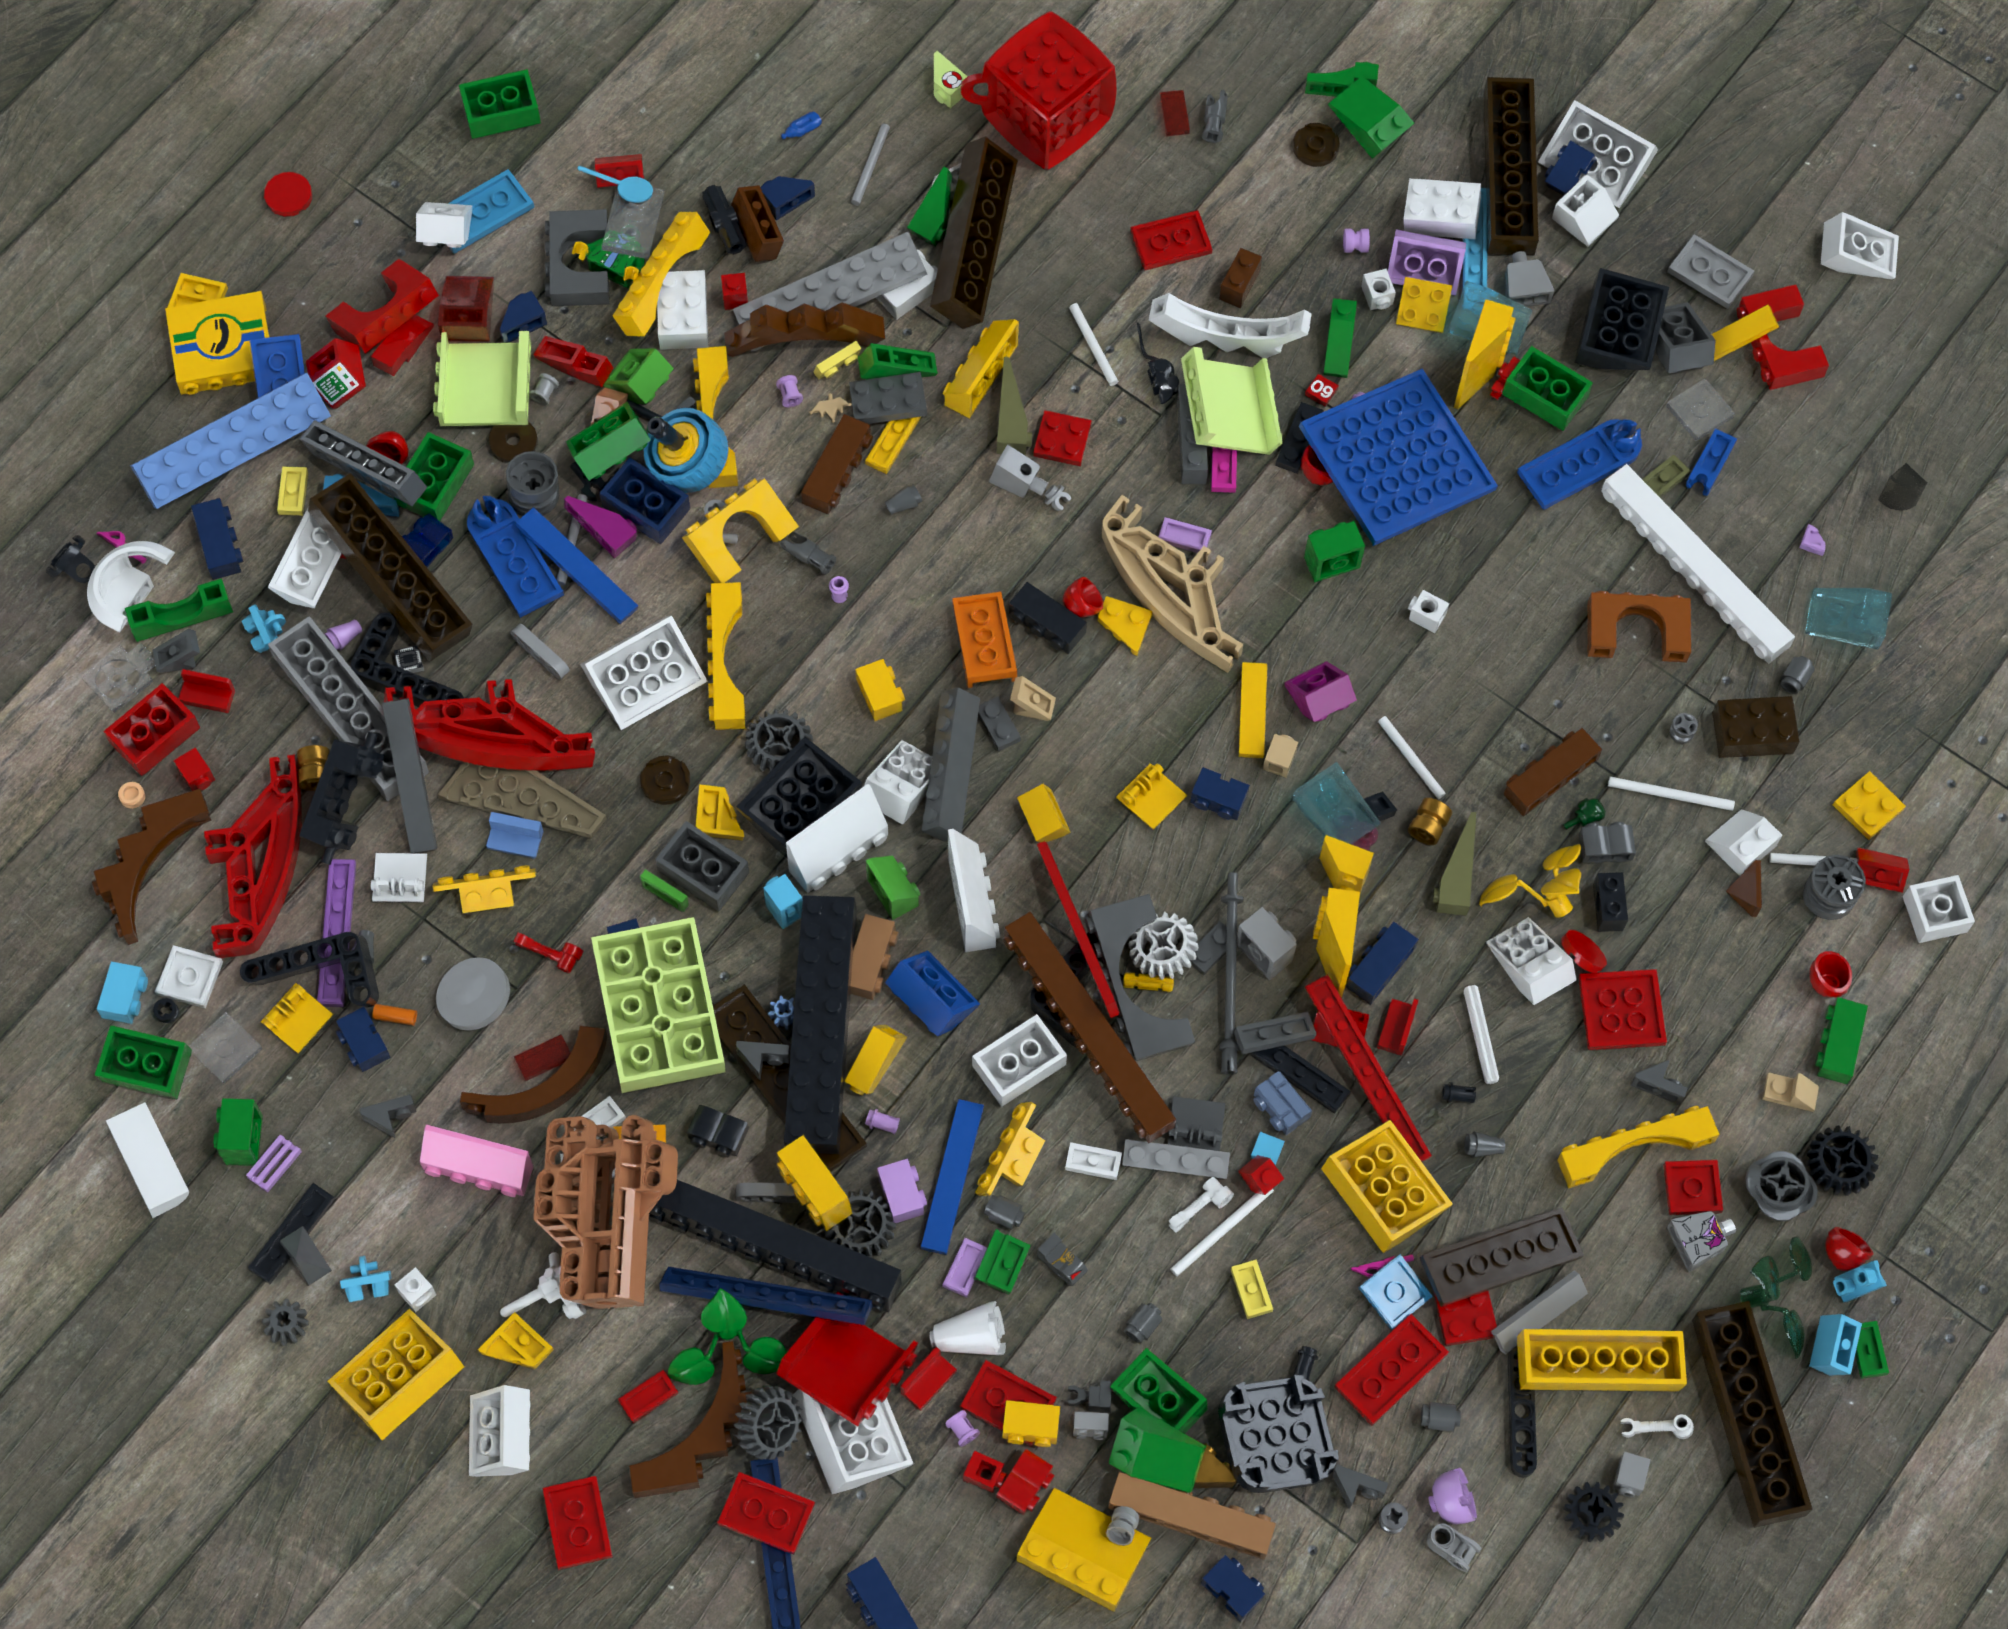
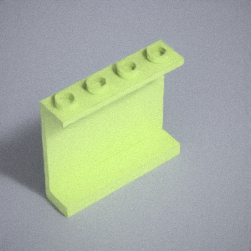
(483, 382)
(1231, 404)

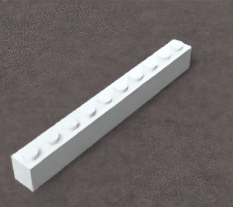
(1697, 564)

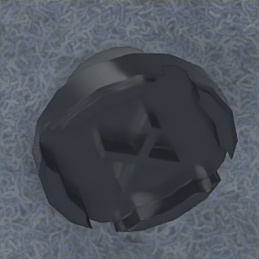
(68, 559)

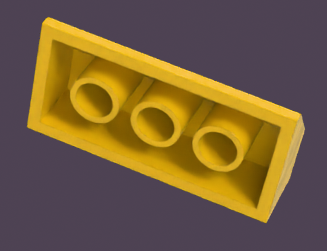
(982, 367)

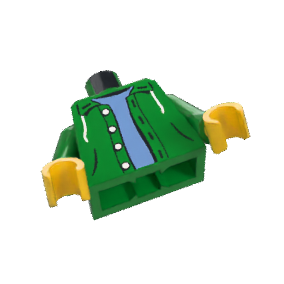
(620, 267)

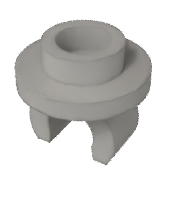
(1053, 495)

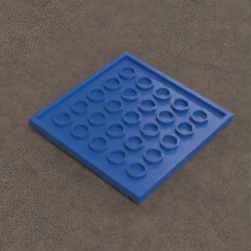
(1398, 456)

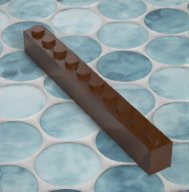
(1089, 1027)

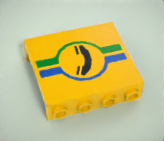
(213, 341)

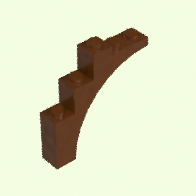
(805, 322)
(161, 825)
(678, 1467)

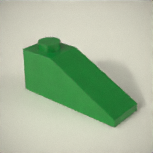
(932, 215)
(1340, 337)
(887, 361)

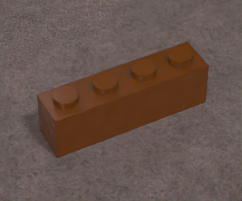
(836, 464)
(1552, 771)

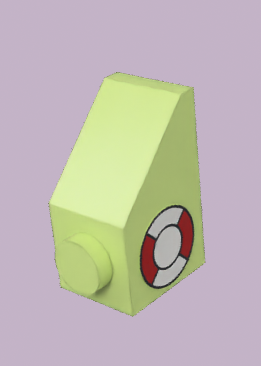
(947, 81)

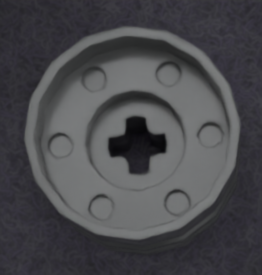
(532, 483)
(1827, 898)

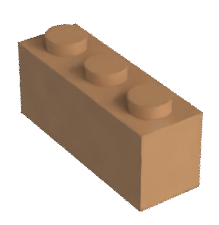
(872, 955)

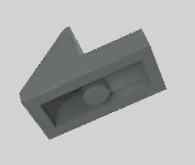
(177, 652)
(755, 1053)
(1652, 1081)
(380, 1114)
(1351, 1481)

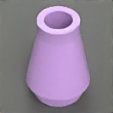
(343, 634)

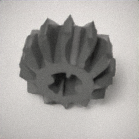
(285, 1332)

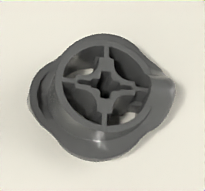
(1785, 1163)

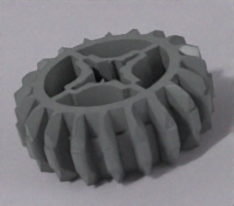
(767, 725)
(877, 1239)
(774, 1417)

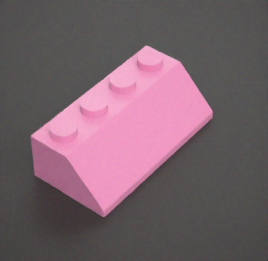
(475, 1161)

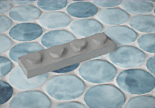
(1176, 1158)

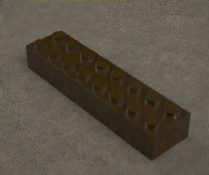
(1510, 166)
(974, 233)
(389, 567)
(1751, 1414)

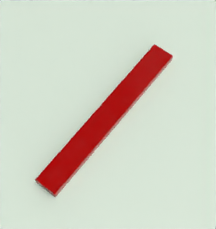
(1078, 929)
(1363, 1062)

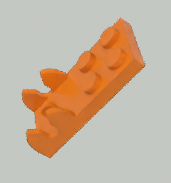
(984, 638)

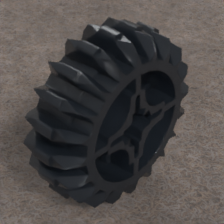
(1833, 1155)

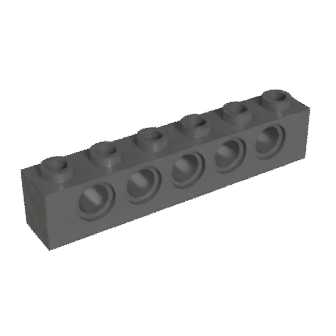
(363, 463)

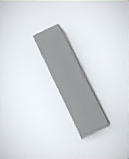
(1540, 1310)

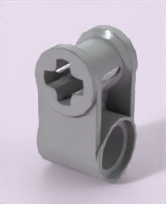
(1454, 1548)

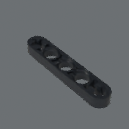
(1521, 1424)

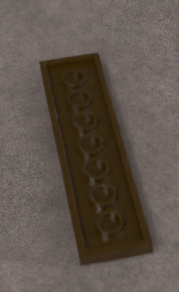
(744, 1019)

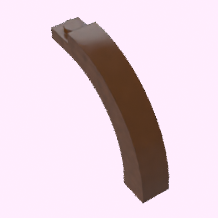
(549, 1094)

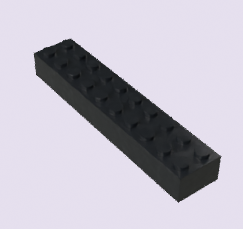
(821, 1022)
(778, 1245)

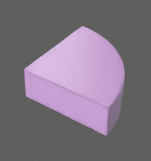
(1813, 541)

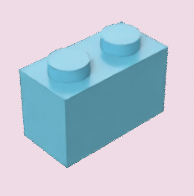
(783, 900)
(122, 992)
(1835, 1344)

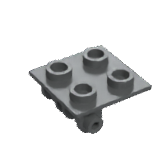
(1197, 1123)

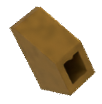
(1213, 1472)

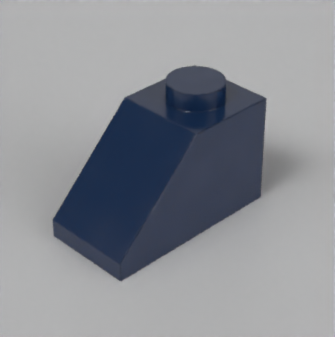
(787, 194)
(522, 314)

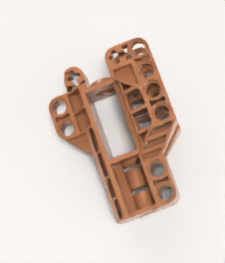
(572, 1203)

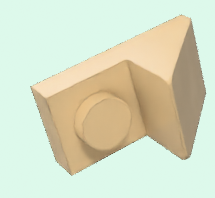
(1031, 700)
(1792, 1092)

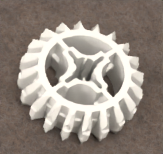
(1164, 932)

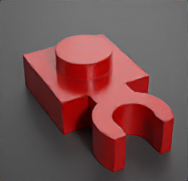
(1504, 373)

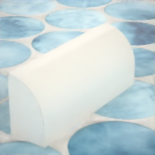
(148, 1159)

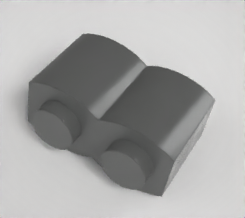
(1607, 843)

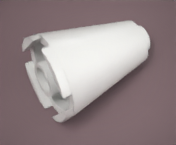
(971, 1332)

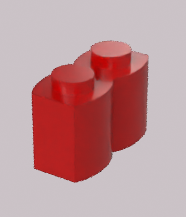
(1025, 1482)

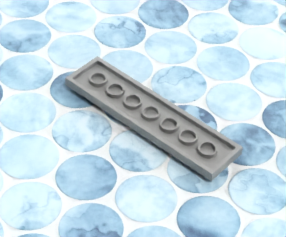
(847, 281)

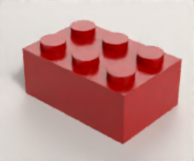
(152, 729)

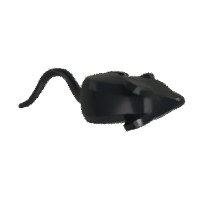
(1161, 374)

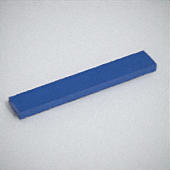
(576, 565)
(952, 1177)

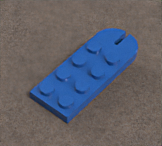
(1581, 461)
(512, 556)

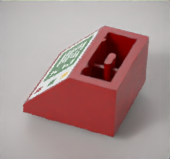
(337, 372)

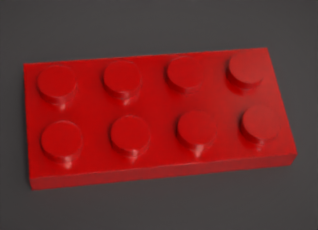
(1391, 1369)

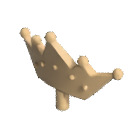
(830, 407)

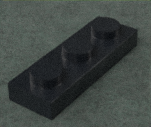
(1295, 441)

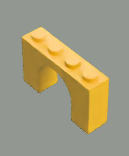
(707, 537)

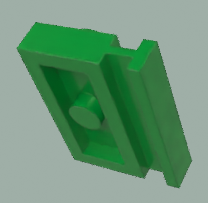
(1002, 1262)

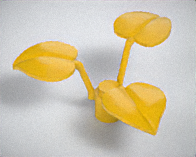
(1554, 890)

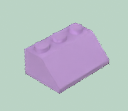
(1426, 259)

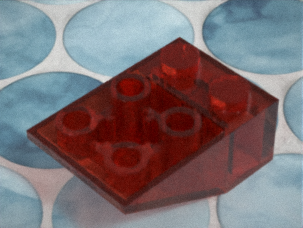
(466, 308)

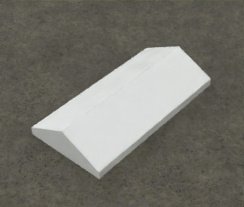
(305, 564)

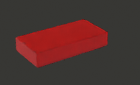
(648, 1396)

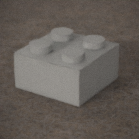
(1090, 1425)

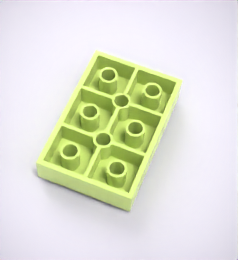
(658, 1005)

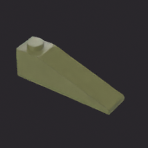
(1012, 417)
(1455, 885)

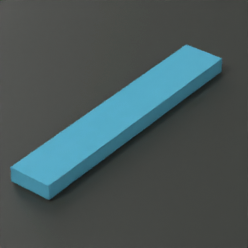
(1476, 250)

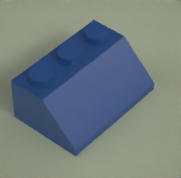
(931, 992)

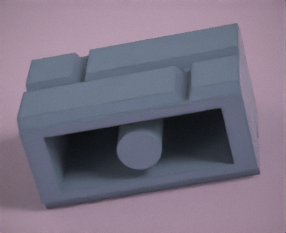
(1281, 1103)

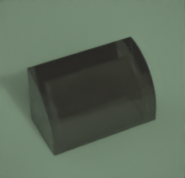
(1903, 489)

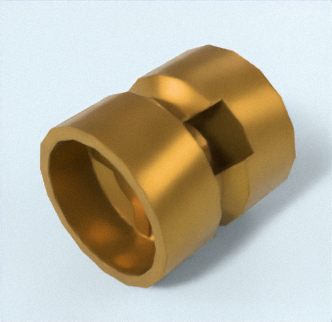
(311, 764)
(1430, 821)

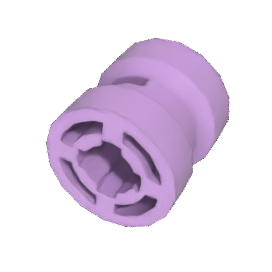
(1356, 240)

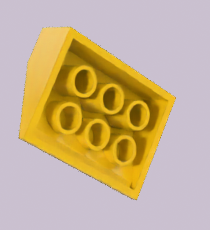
(1486, 350)
(1336, 933)
(1386, 1186)
(396, 1374)
(1074, 1550)

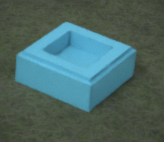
(1268, 1147)

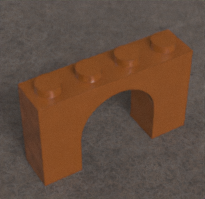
(1668, 613)

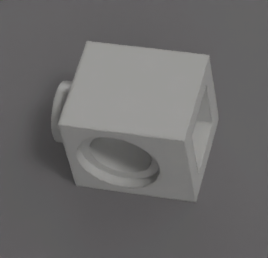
(1631, 1474)

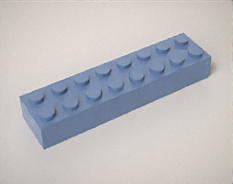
(230, 441)

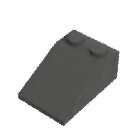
(1684, 340)

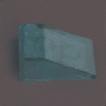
(1470, 309)
(1849, 615)
(1335, 806)

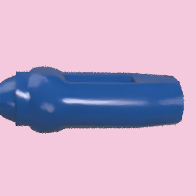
(802, 125)

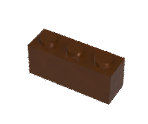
(757, 223)

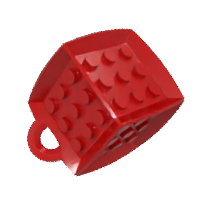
(1046, 90)

